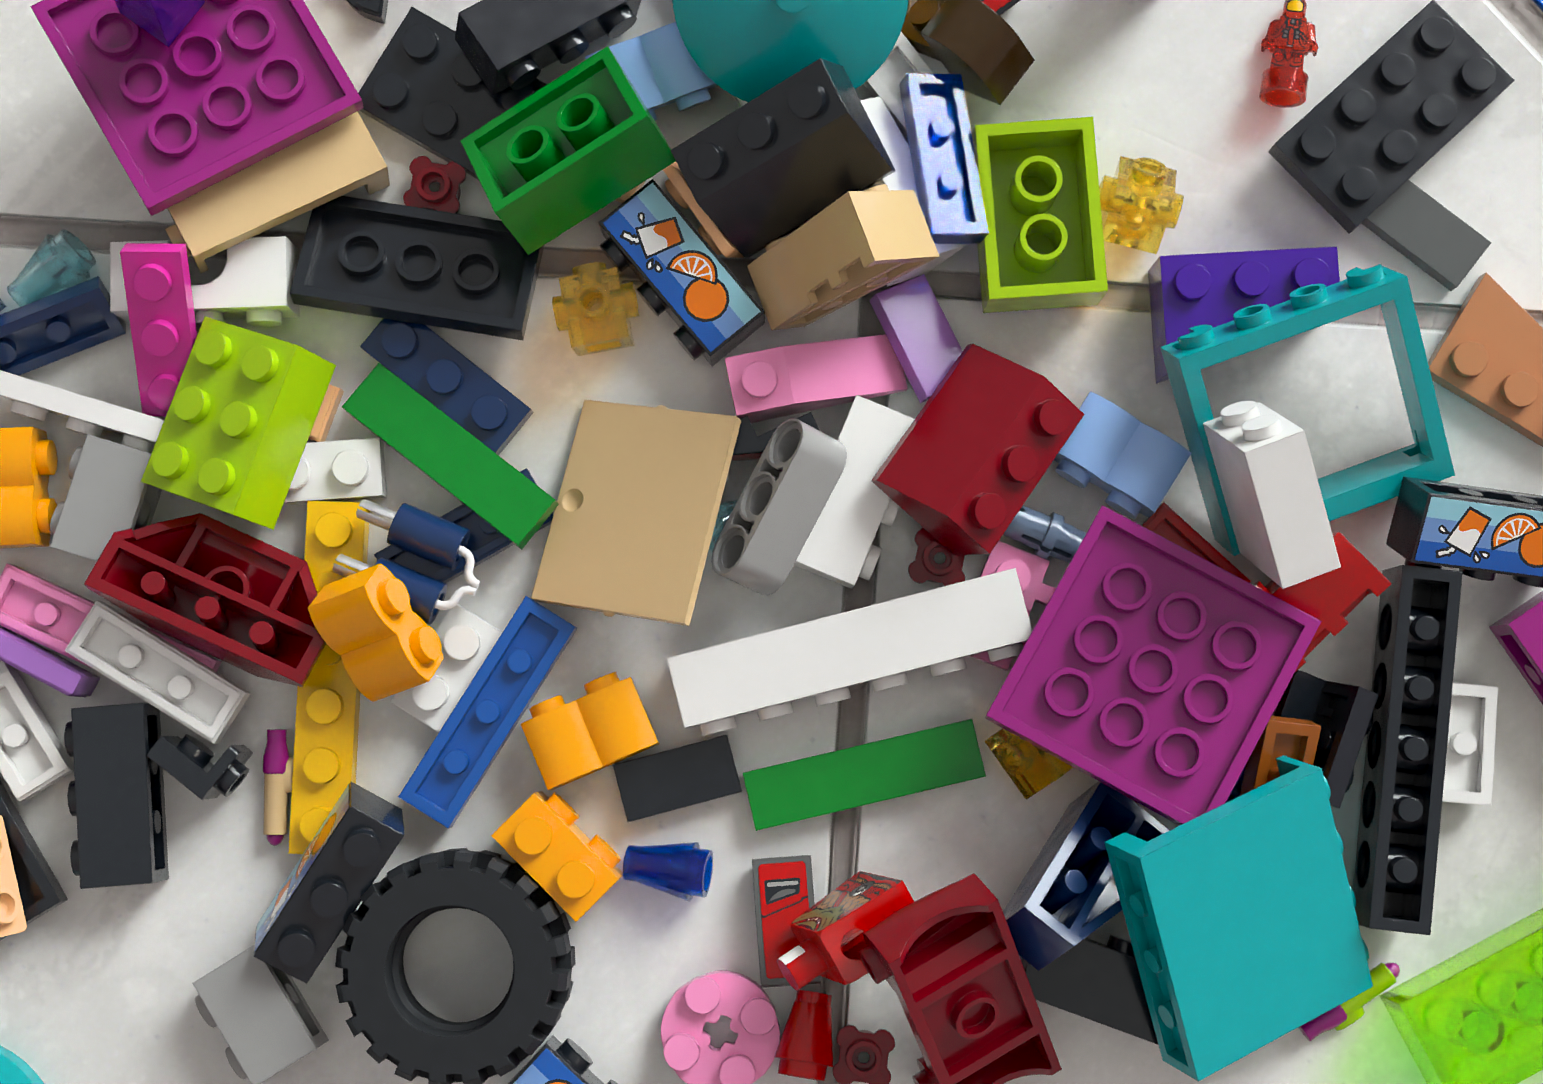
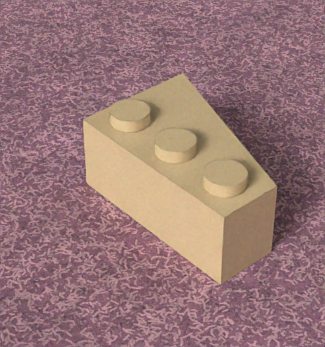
(841, 255)

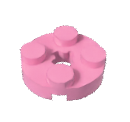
(703, 1001)

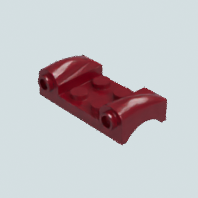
(961, 987)

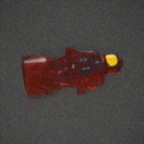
(1289, 40)

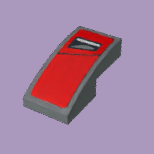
(780, 894)

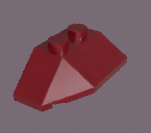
(215, 593)

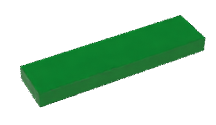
(450, 456)
(864, 774)

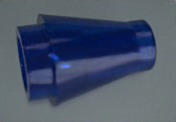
(671, 868)

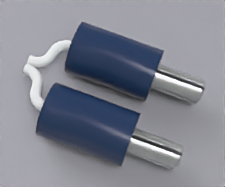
(427, 538)

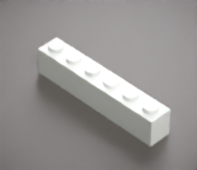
(851, 649)

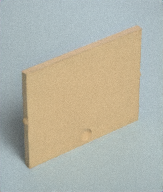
(637, 511)

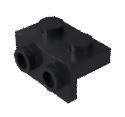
(1344, 719)

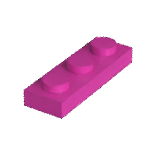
(159, 318)

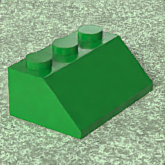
(567, 151)

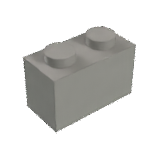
(102, 497)
(258, 1016)

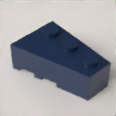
(1071, 880)

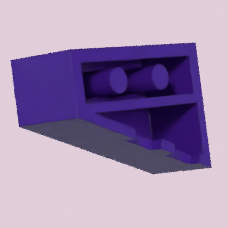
(1214, 286)

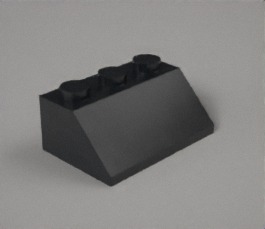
(783, 157)

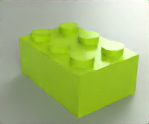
(1040, 215)
(239, 422)

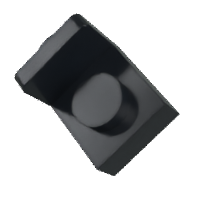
(190, 764)

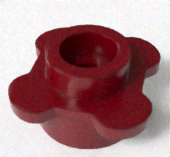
(427, 172)
(926, 568)
(853, 1042)

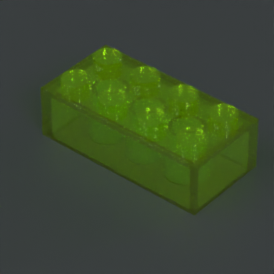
(1478, 1010)

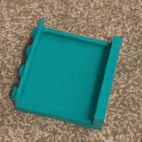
(1242, 921)

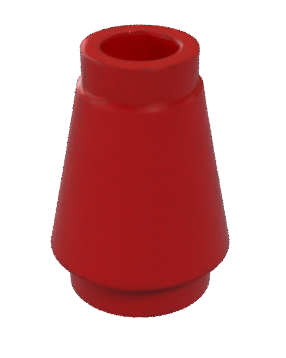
(807, 1037)

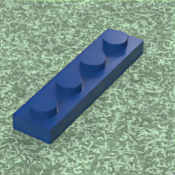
(487, 712)

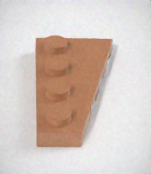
(1494, 358)

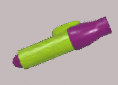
(1347, 1013)

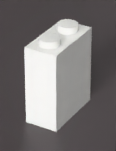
(1272, 493)

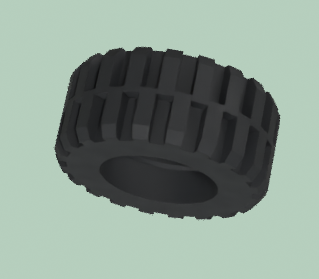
(394, 1018)

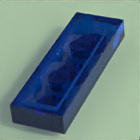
(943, 157)

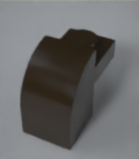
(969, 42)

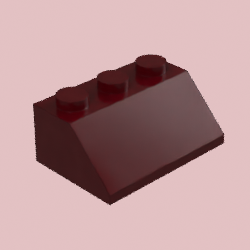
(977, 450)

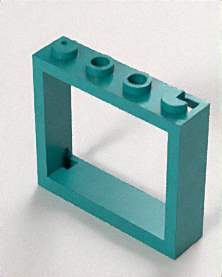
(1308, 309)

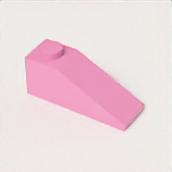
(812, 376)

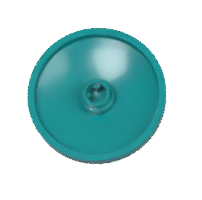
(763, 42)

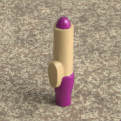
(277, 785)

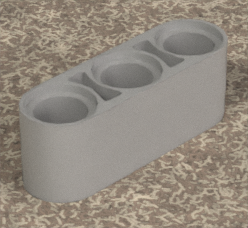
(779, 507)

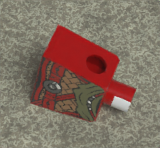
(834, 929)

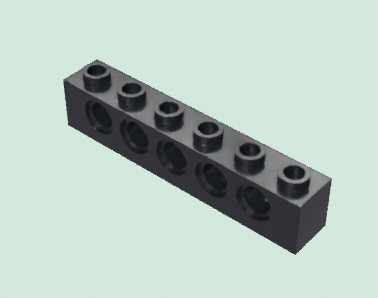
(1407, 749)

